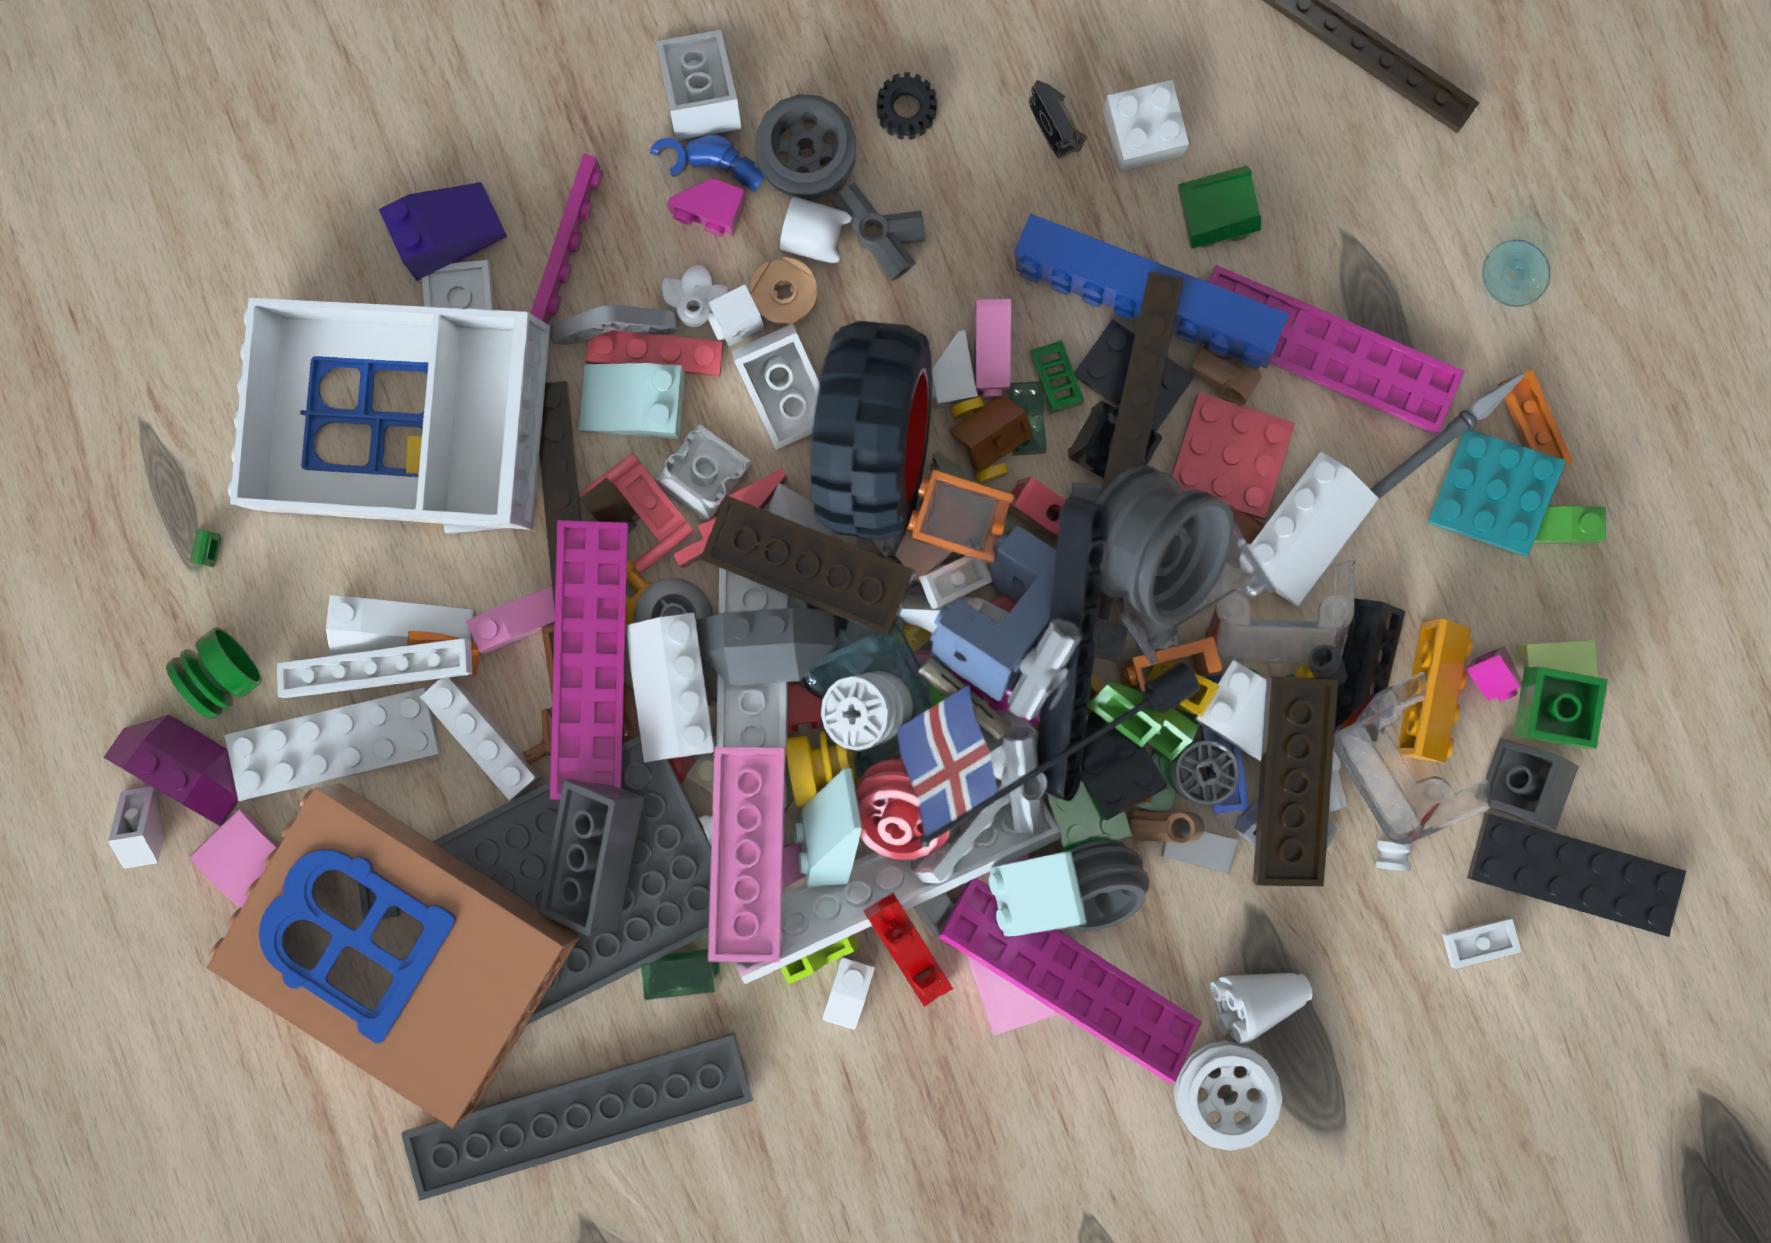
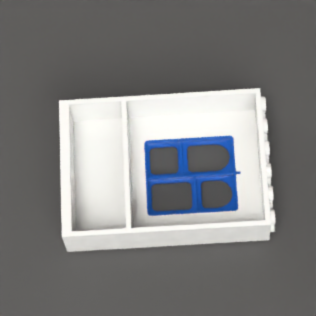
(475, 425)

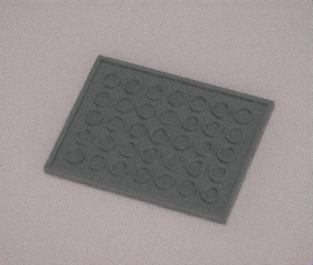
(665, 888)

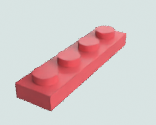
(622, 347)

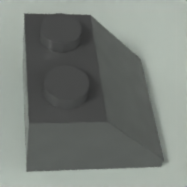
(1530, 783)

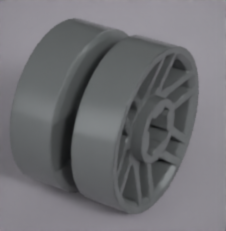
(1219, 763)

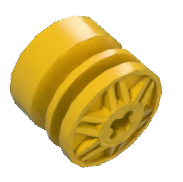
(816, 767)

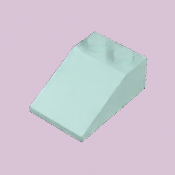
(632, 399)
(829, 833)
(1037, 895)

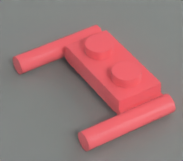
(650, 505)

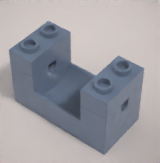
(981, 648)

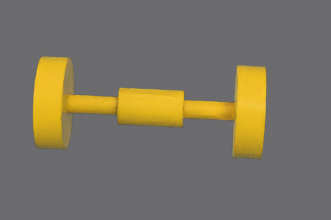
(965, 409)

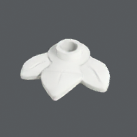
(692, 291)

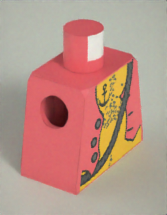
(1031, 505)

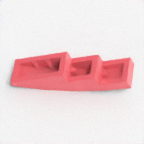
(756, 494)

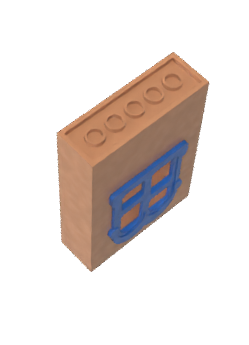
(450, 1002)

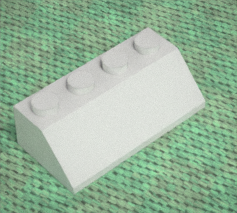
(1312, 527)
(669, 687)

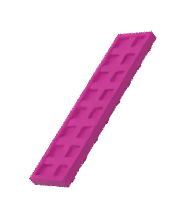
(1354, 358)
(588, 653)
(1075, 984)

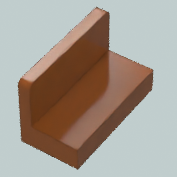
(993, 432)

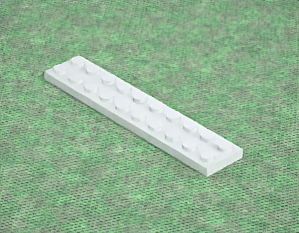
(830, 913)

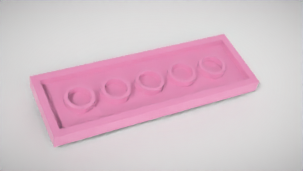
(747, 854)

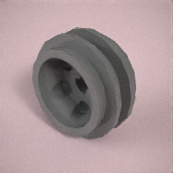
(812, 180)
(1109, 883)

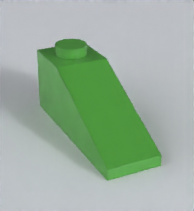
(1573, 525)

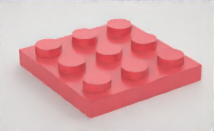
(1232, 453)

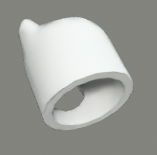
(813, 230)

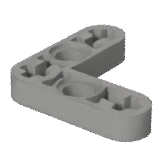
(615, 318)

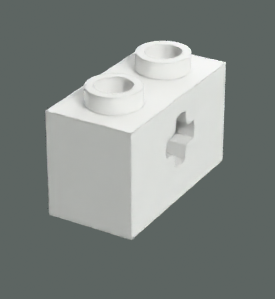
(735, 316)

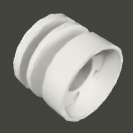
(883, 707)

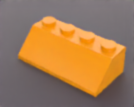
(1429, 723)

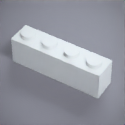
(481, 737)

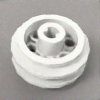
(1260, 1113)

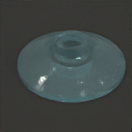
(1526, 262)

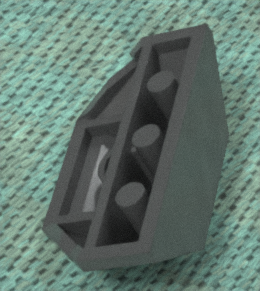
(766, 643)

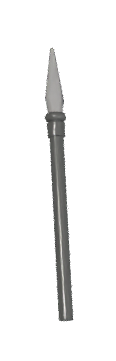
(1467, 419)

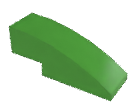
(1165, 731)

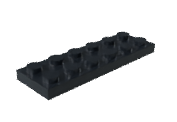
(1576, 874)

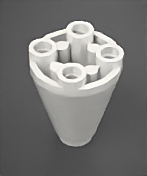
(1257, 1002)

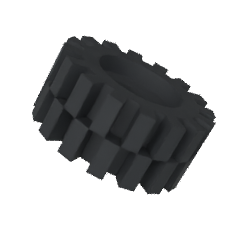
(906, 86)

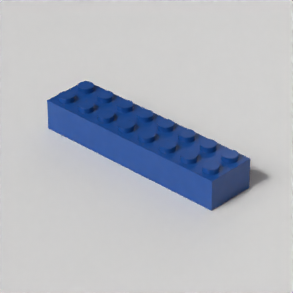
(1119, 279)

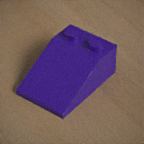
(441, 226)

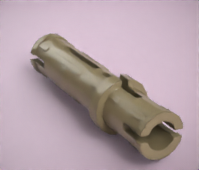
(949, 685)

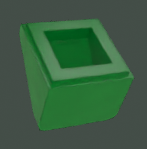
(205, 548)

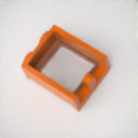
(960, 516)

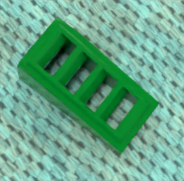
(1064, 403)

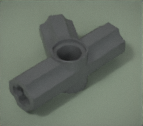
(896, 230)

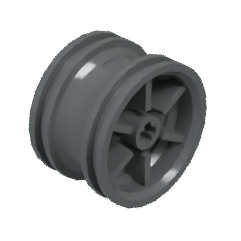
(1163, 543)

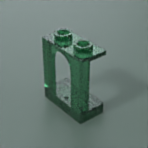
(681, 970)

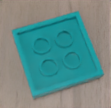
(1497, 492)

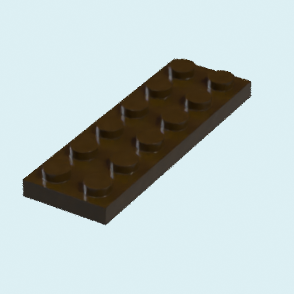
(808, 565)
(1295, 781)

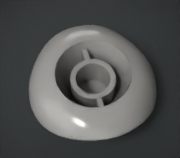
(672, 598)

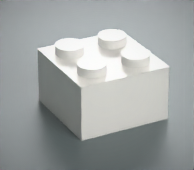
(1145, 125)

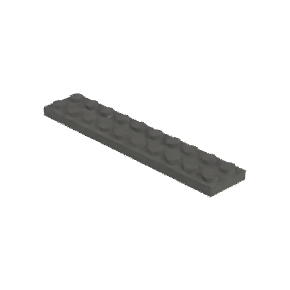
(578, 1116)

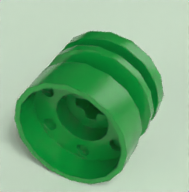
(213, 673)

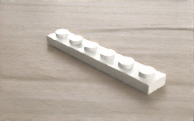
(374, 668)

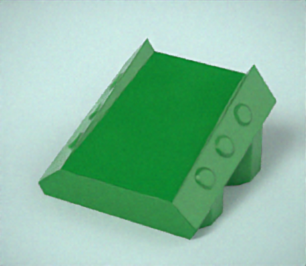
(1220, 207)

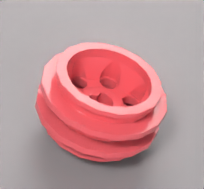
(895, 824)

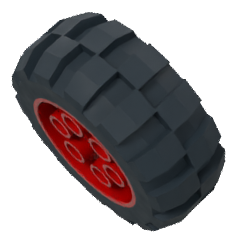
(871, 429)

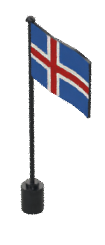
(954, 767)

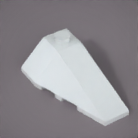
(382, 624)

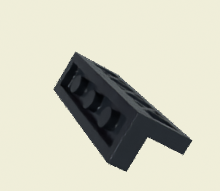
(1361, 653)

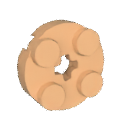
(780, 273)

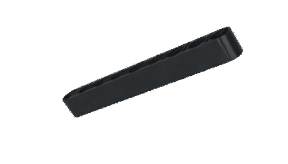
(1074, 600)

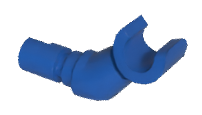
(714, 152)

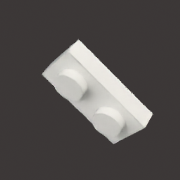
(1481, 943)

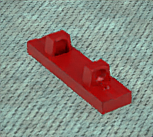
(908, 949)

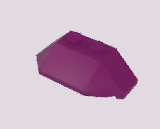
(179, 765)

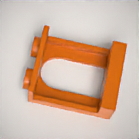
(1203, 653)

